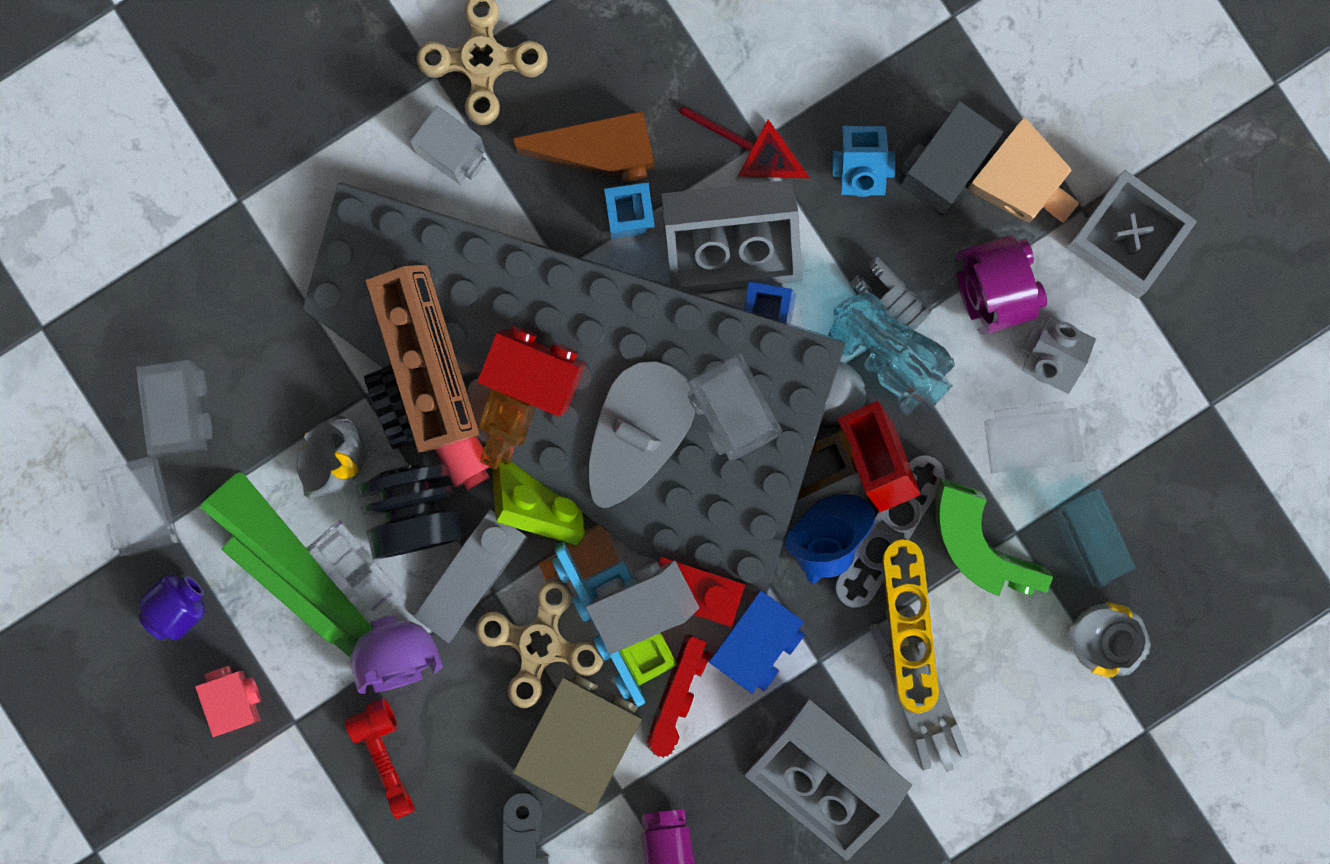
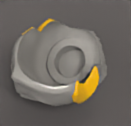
(331, 457)
(1109, 639)

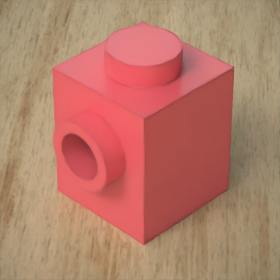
(228, 700)

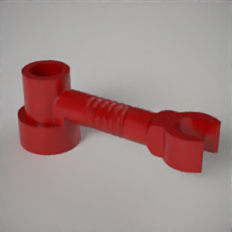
(370, 728)

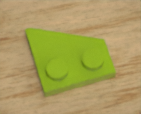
(533, 507)

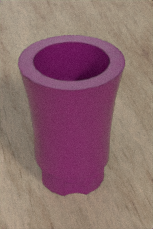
(667, 838)

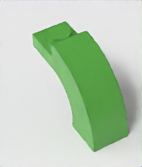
(959, 525)

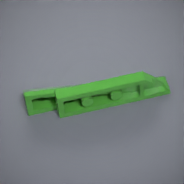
(282, 563)

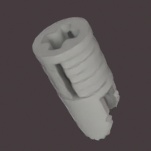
(899, 301)

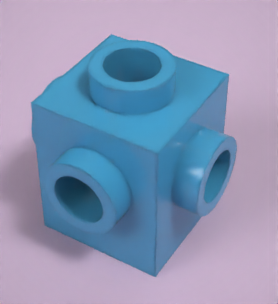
(863, 161)

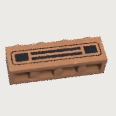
(422, 357)

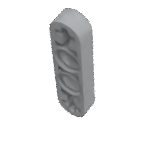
(887, 530)

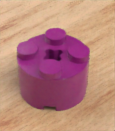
(1000, 284)

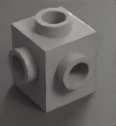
(1057, 353)

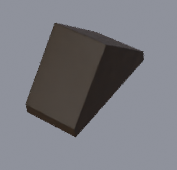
(828, 464)

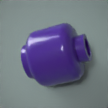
(171, 607)

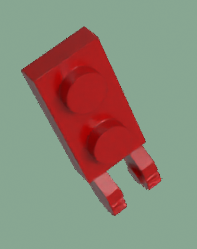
(676, 696)

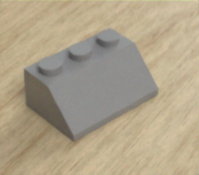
(732, 236)
(829, 780)

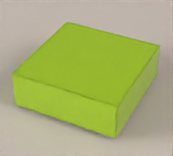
(649, 658)

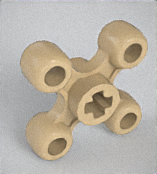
(482, 77)
(520, 637)

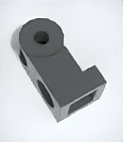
(520, 823)

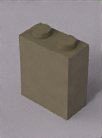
(578, 743)

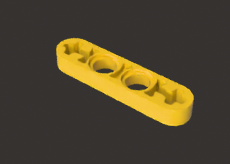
(903, 627)

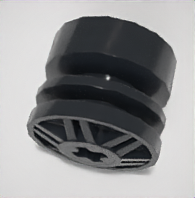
(409, 511)

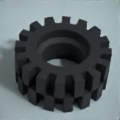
(389, 406)

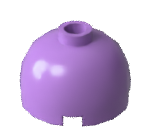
(393, 655)

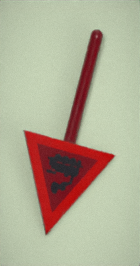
(767, 156)

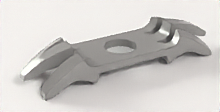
(928, 721)

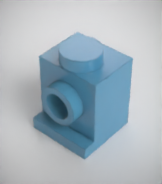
(629, 210)

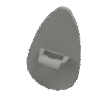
(638, 430)

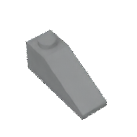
(470, 576)

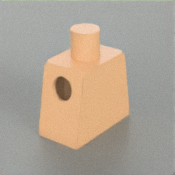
(1026, 177)

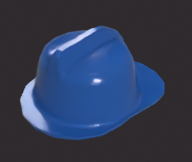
(829, 535)

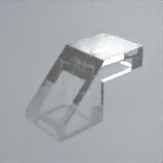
(356, 572)

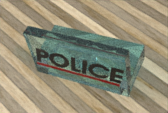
(1096, 538)

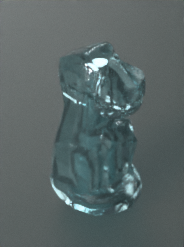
(901, 357)

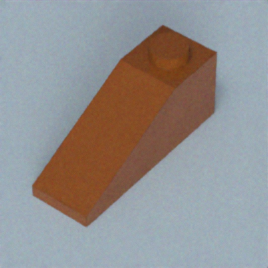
(601, 147)

